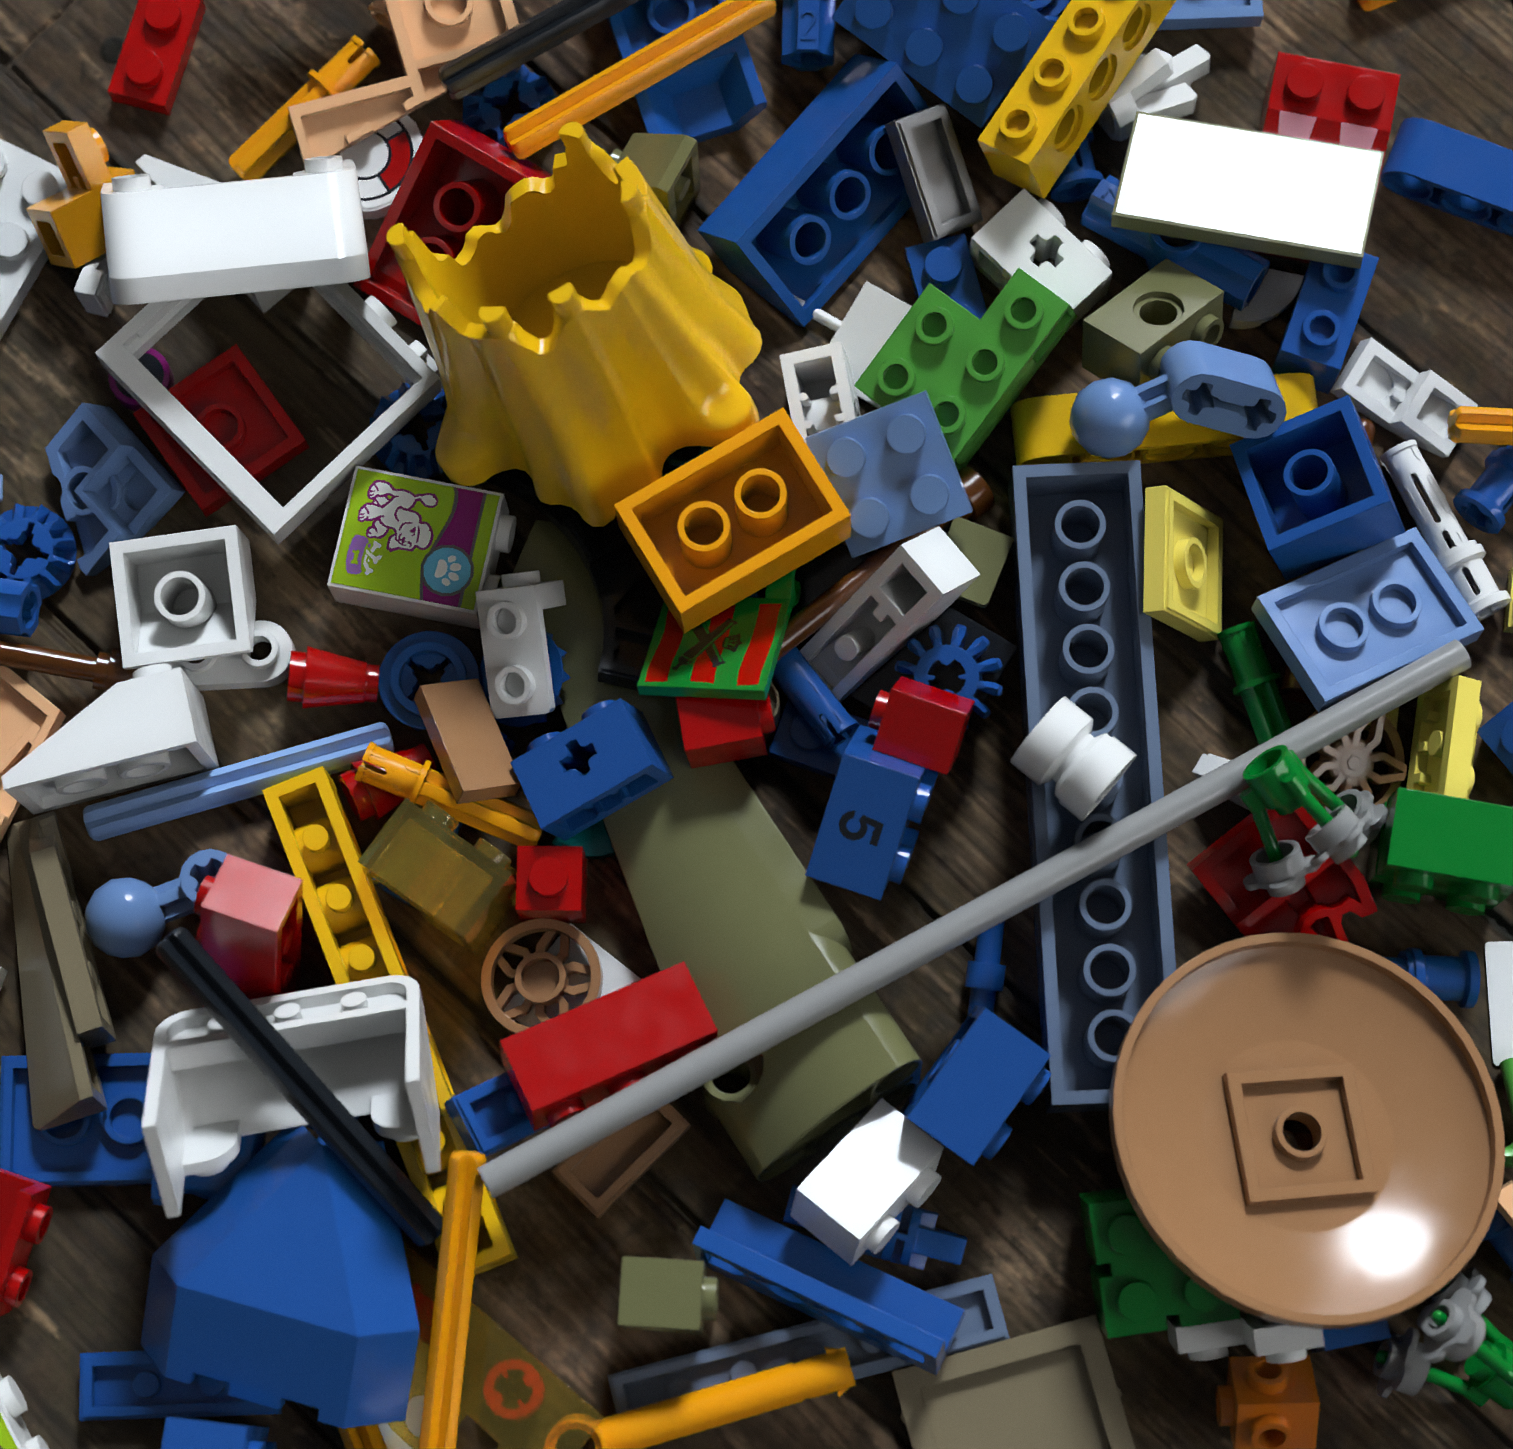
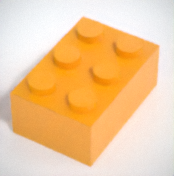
(733, 520)

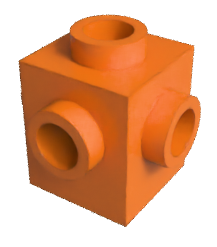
(1269, 1404)

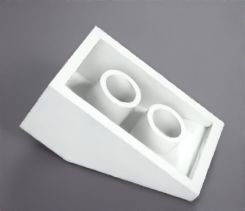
(121, 742)

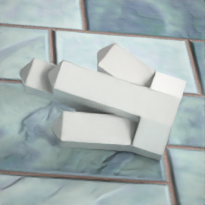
(1155, 86)

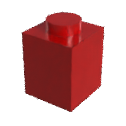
(920, 724)
(724, 728)
(551, 883)

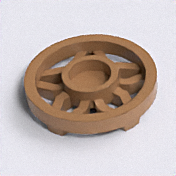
(1350, 761)
(539, 975)

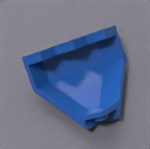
(289, 1290)

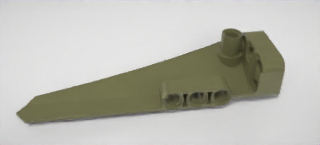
(735, 907)

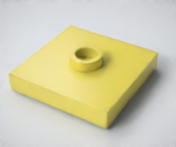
(1182, 564)

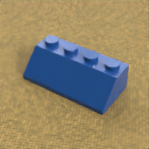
(819, 192)

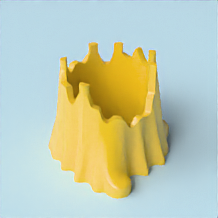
(580, 336)

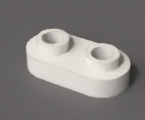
(241, 670)

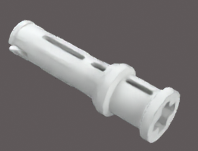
(1466, 556)

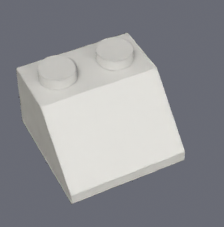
(184, 596)

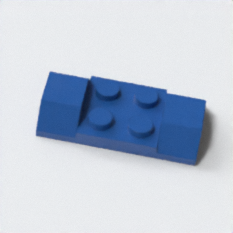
(706, 96)

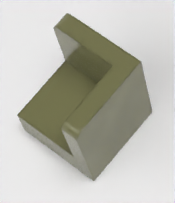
(986, 552)

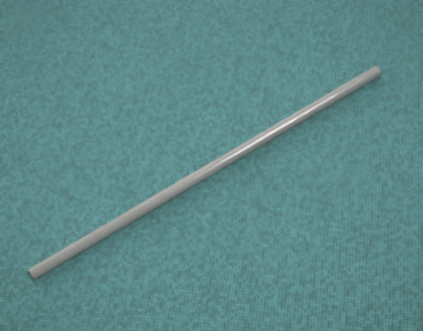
(960, 925)

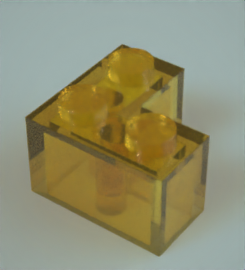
(449, 881)

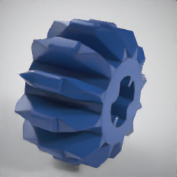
(950, 656)

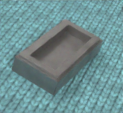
(934, 172)

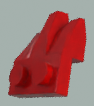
(1311, 910)

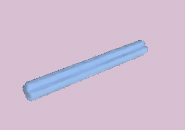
(229, 782)

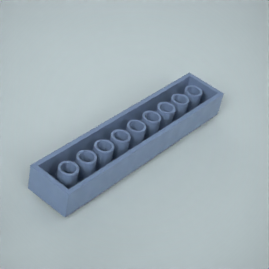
(1087, 639)

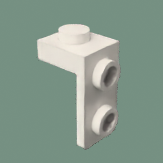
(517, 643)

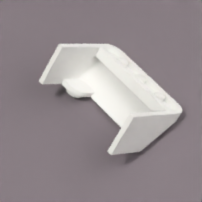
(234, 234)
(356, 1036)

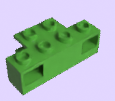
(968, 362)

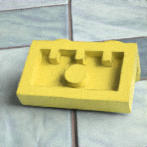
(1446, 738)

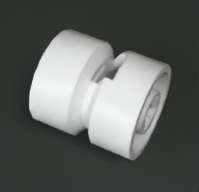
(1066, 752)

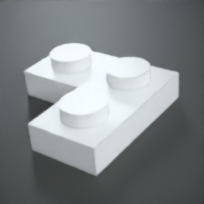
(1263, 1337)

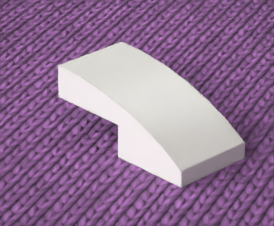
(1400, 397)

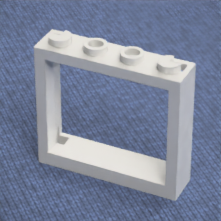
(367, 317)

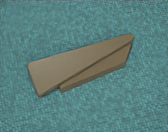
(58, 977)

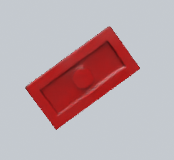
(156, 53)

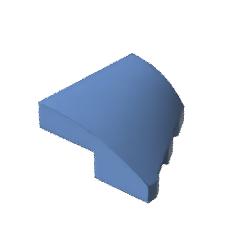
(108, 482)

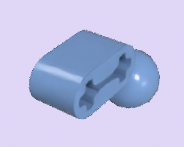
(1196, 382)
(131, 915)

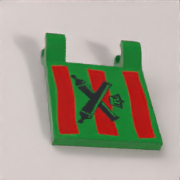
(725, 655)

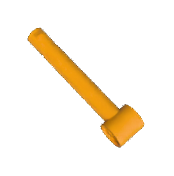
(727, 1402)

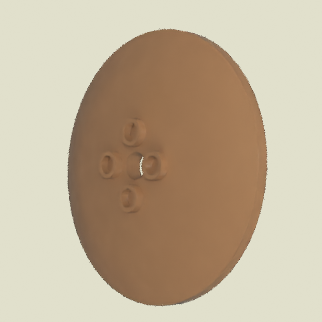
(1395, 1110)

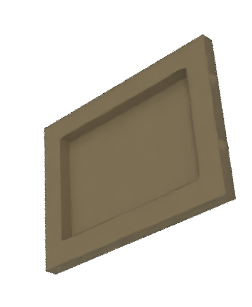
(1019, 1394)

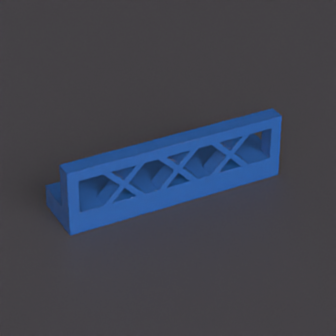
(827, 1287)

